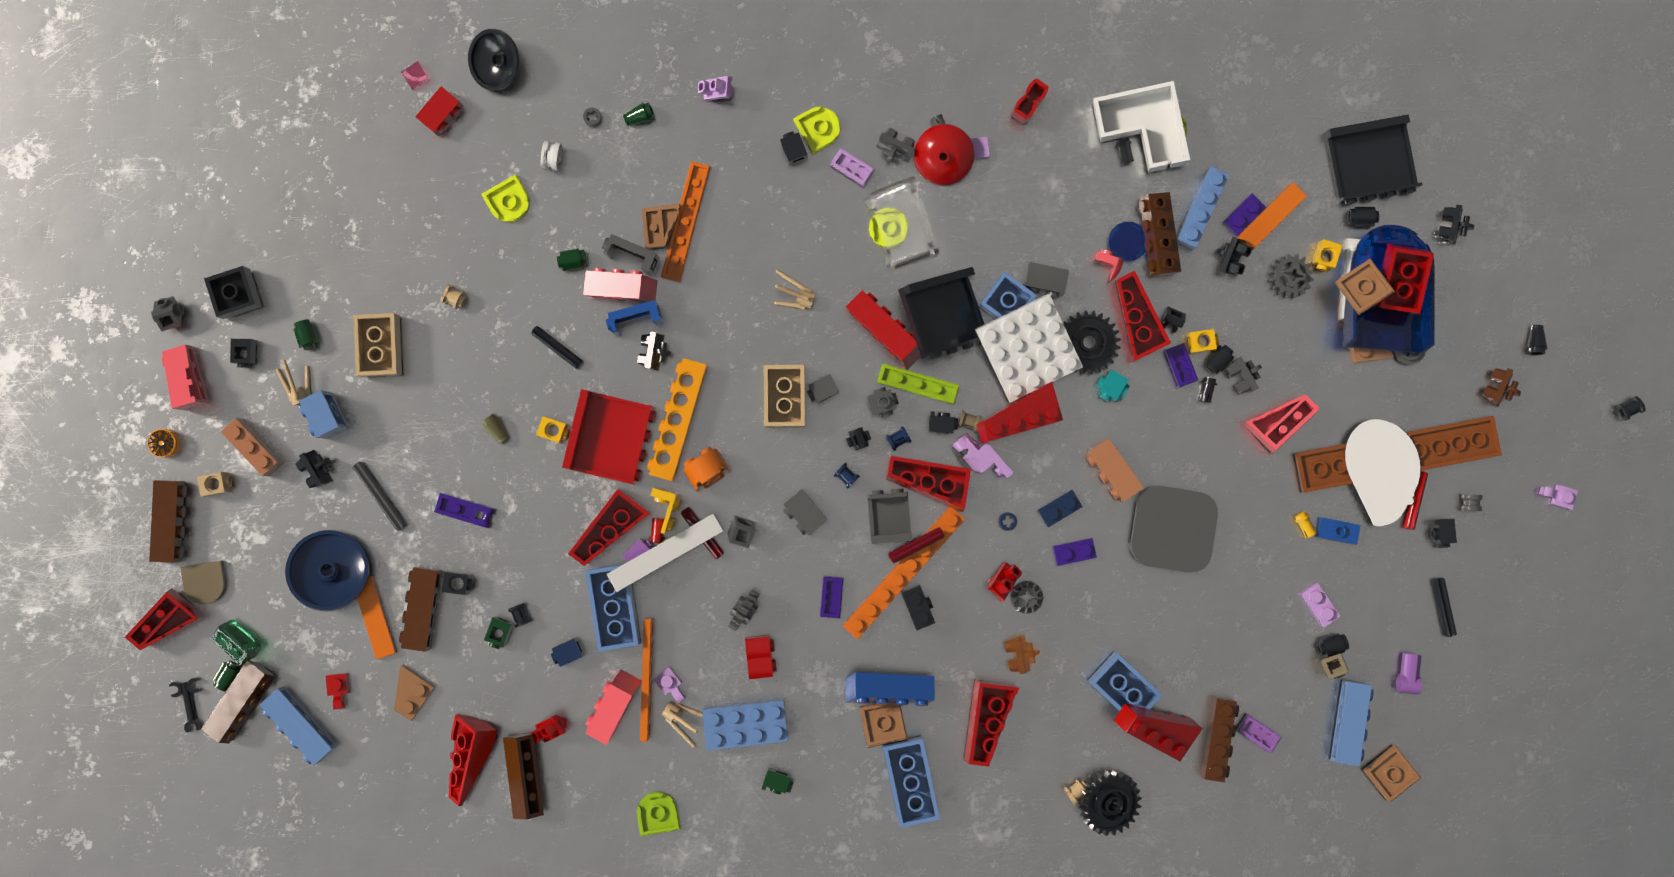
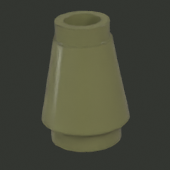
(494, 428)

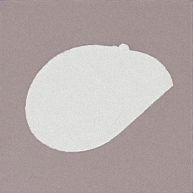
(1383, 469)

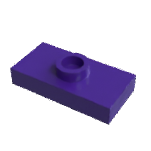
(1181, 365)
(831, 597)

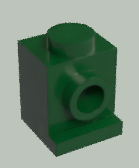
(491, 636)
(777, 781)

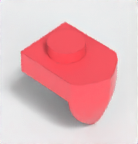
(1106, 257)

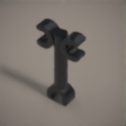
(186, 689)

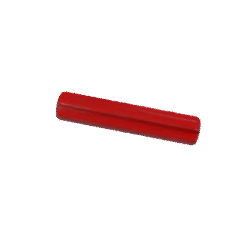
(1413, 509)

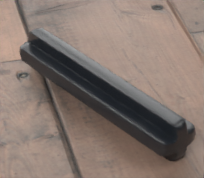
(556, 347)
(1444, 607)

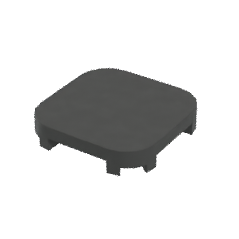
(1173, 528)

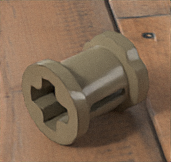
(969, 421)

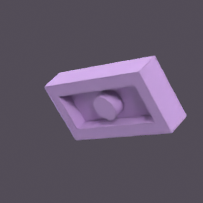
(1320, 605)

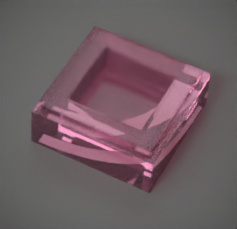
(415, 75)

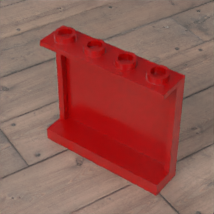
(608, 437)

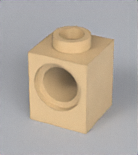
(205, 484)

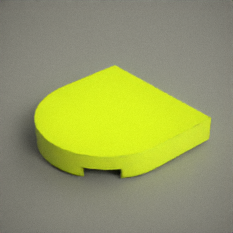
(818, 128)
(508, 200)

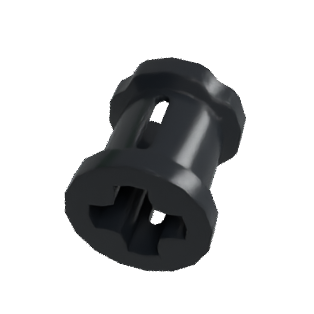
(1631, 408)
(519, 615)

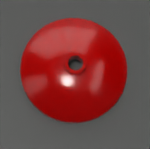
(948, 140)

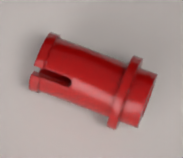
(656, 535)

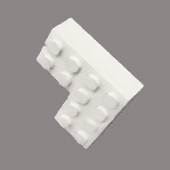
(1153, 115)

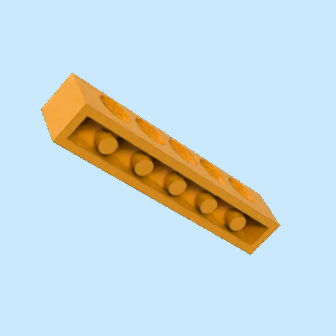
(669, 470)

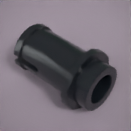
(1125, 150)
(1207, 389)

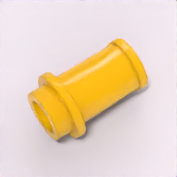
(1305, 524)

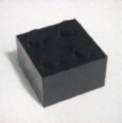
(233, 292)

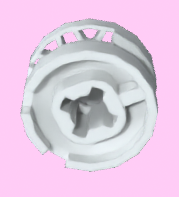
(551, 155)

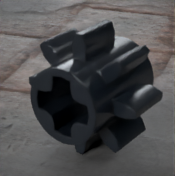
(858, 438)

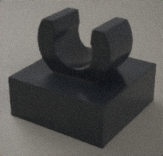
(1174, 317)

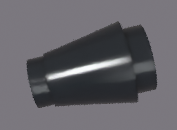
(1537, 341)

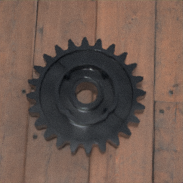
(1102, 336)
(1124, 797)

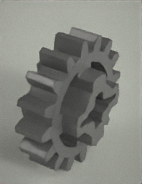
(1289, 284)
(743, 610)

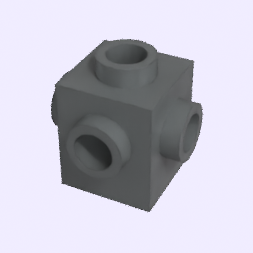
(167, 313)
(877, 408)

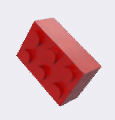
(1408, 275)

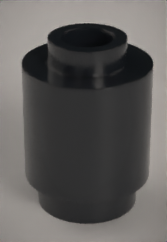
(1363, 216)
(1219, 359)
(1332, 645)

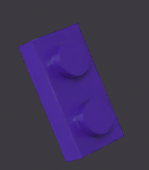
(1244, 214)
(1074, 551)

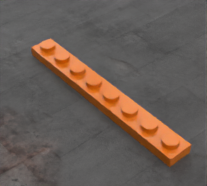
(900, 577)

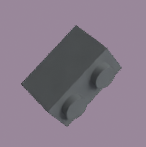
(1046, 279)
(805, 513)

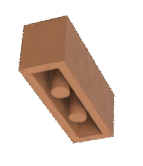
(252, 447)
(1114, 470)

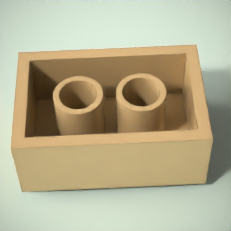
(377, 345)
(784, 395)

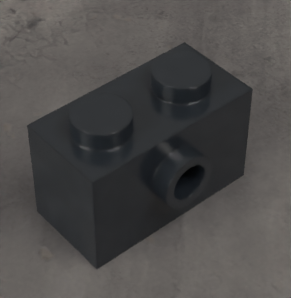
(918, 607)

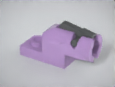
(978, 457)

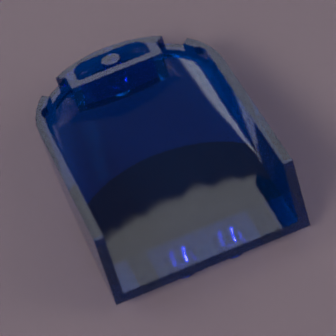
(1384, 327)

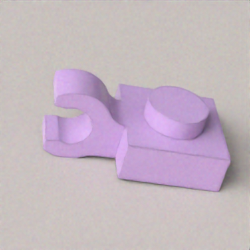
(1561, 496)
(668, 682)

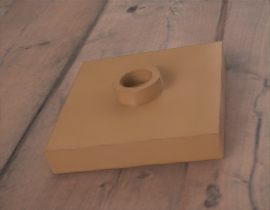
(1364, 287)
(883, 724)
(1391, 773)

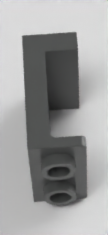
(650, 258)
(889, 516)

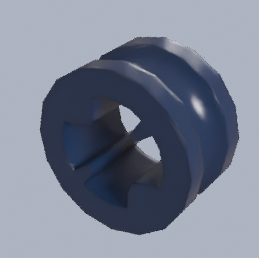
(1003, 517)

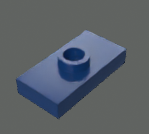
(1338, 530)

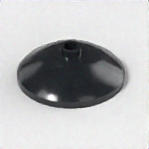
(486, 62)

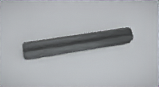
(379, 496)

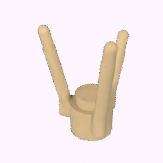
(804, 297)
(294, 394)
(672, 715)

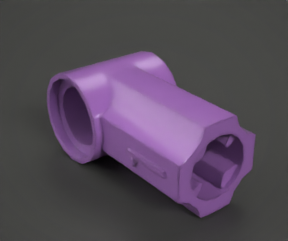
(1409, 677)

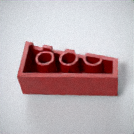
(1141, 320)
(884, 328)
(1027, 413)
(934, 480)
(610, 523)
(987, 719)
(1160, 730)

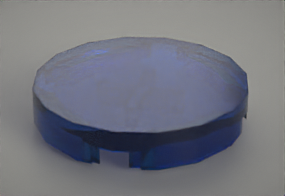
(1127, 241)

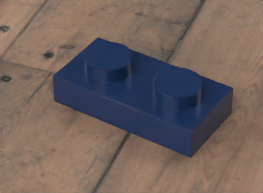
(1059, 508)

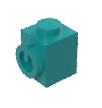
(1112, 386)

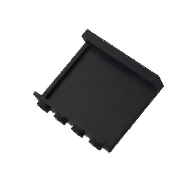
(1372, 159)
(943, 313)

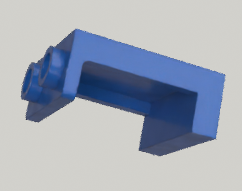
(634, 312)

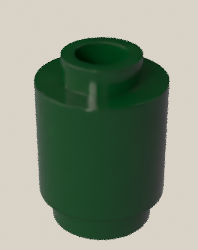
(572, 259)
(305, 334)
(226, 675)

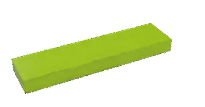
(918, 384)

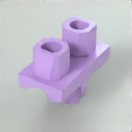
(716, 88)

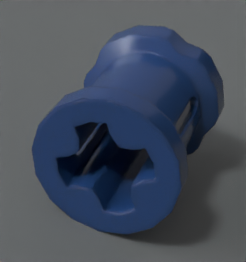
(898, 438)
(846, 475)

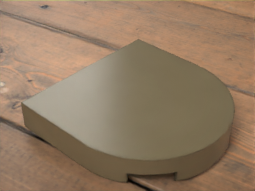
(204, 581)

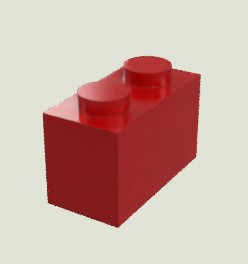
(439, 111)

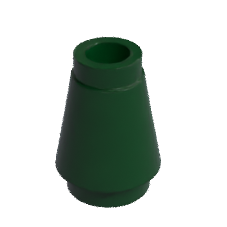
(639, 114)

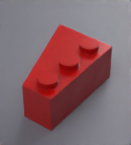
(164, 618)

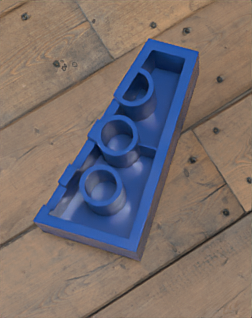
(889, 688)

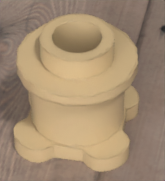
(453, 297)
(1074, 791)

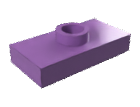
(1258, 733)

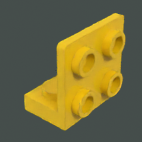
(663, 497)

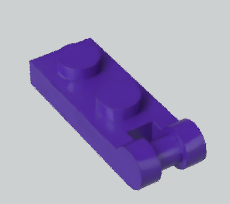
(463, 510)

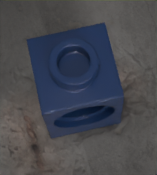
(567, 652)

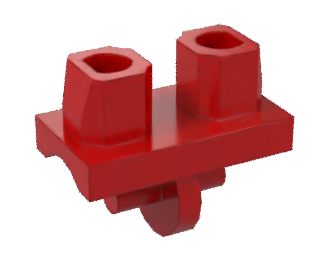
(1004, 580)
(549, 729)

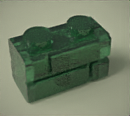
(236, 642)

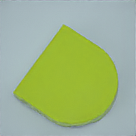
(657, 814)

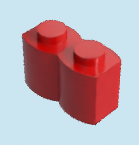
(1028, 103)
(759, 657)

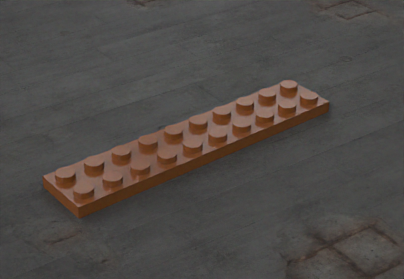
(1435, 446)

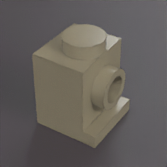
(1335, 666)

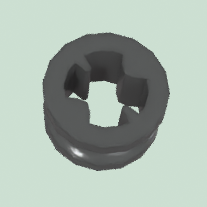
(594, 123)

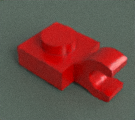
(337, 686)

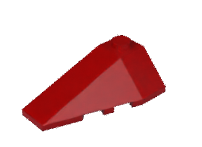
(472, 747)

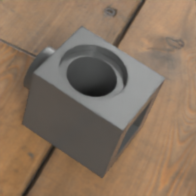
(822, 389)
(741, 531)

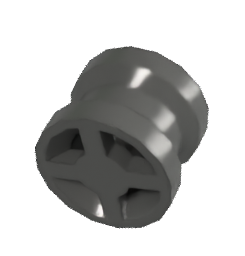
(1471, 502)

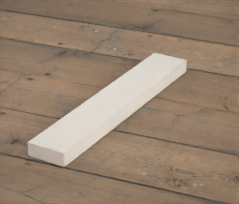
(664, 552)

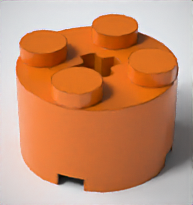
(705, 469)

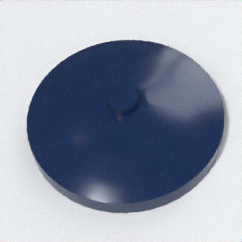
(327, 570)

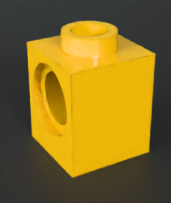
(1332, 249)
(1193, 341)
(545, 425)

